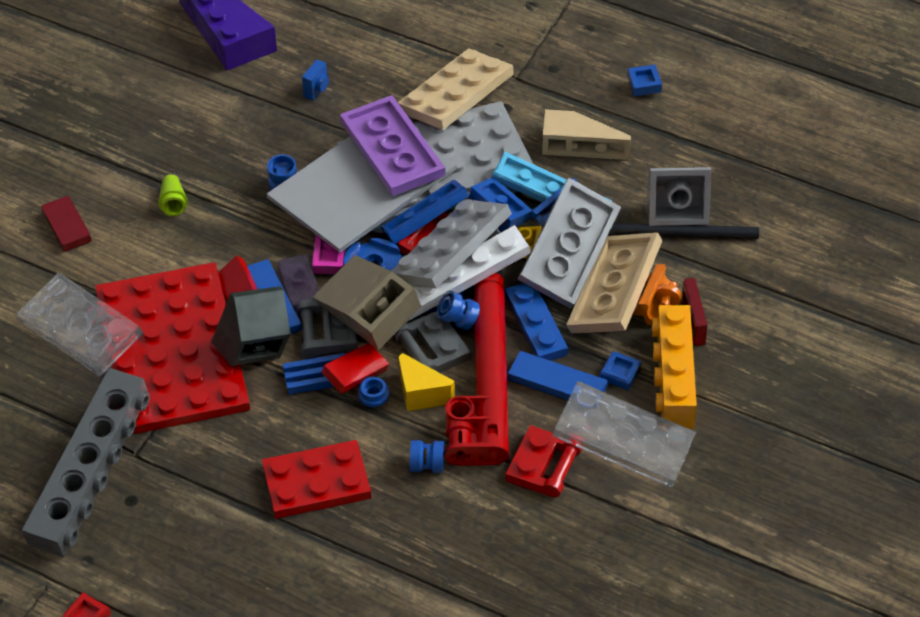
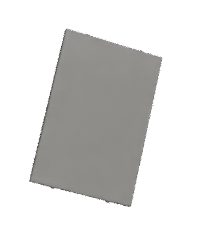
(343, 196)

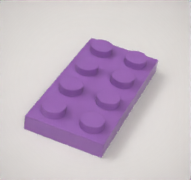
(392, 145)

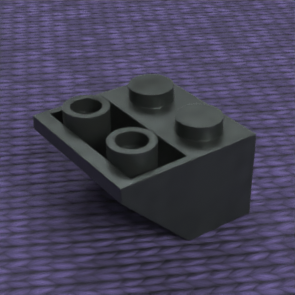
(253, 326)

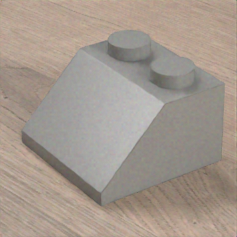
(678, 196)

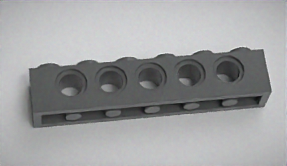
(115, 391)

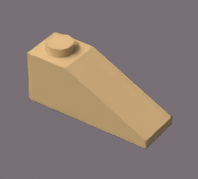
(580, 136)

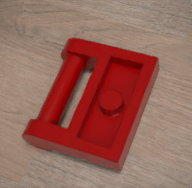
(534, 458)

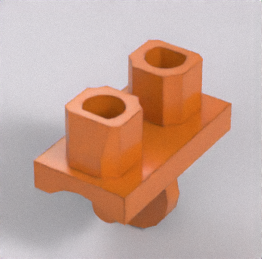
(656, 292)

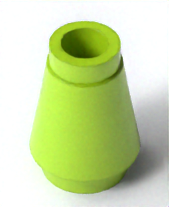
(172, 196)

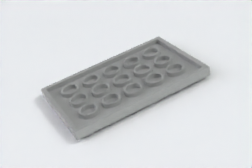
(474, 145)

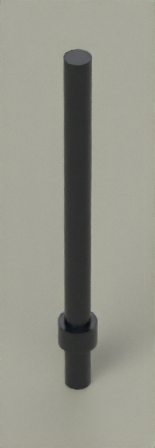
(686, 230)

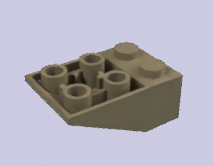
(369, 300)

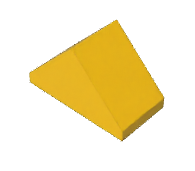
(423, 385)

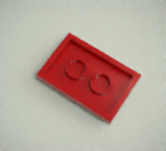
(316, 479)

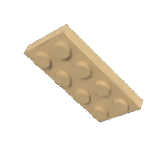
(456, 88)
(614, 283)

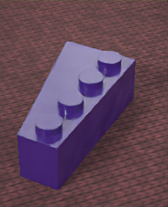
(232, 30)

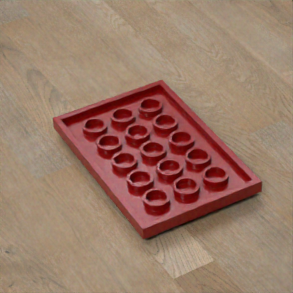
(175, 352)

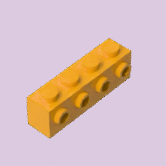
(676, 365)

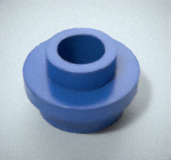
(370, 386)

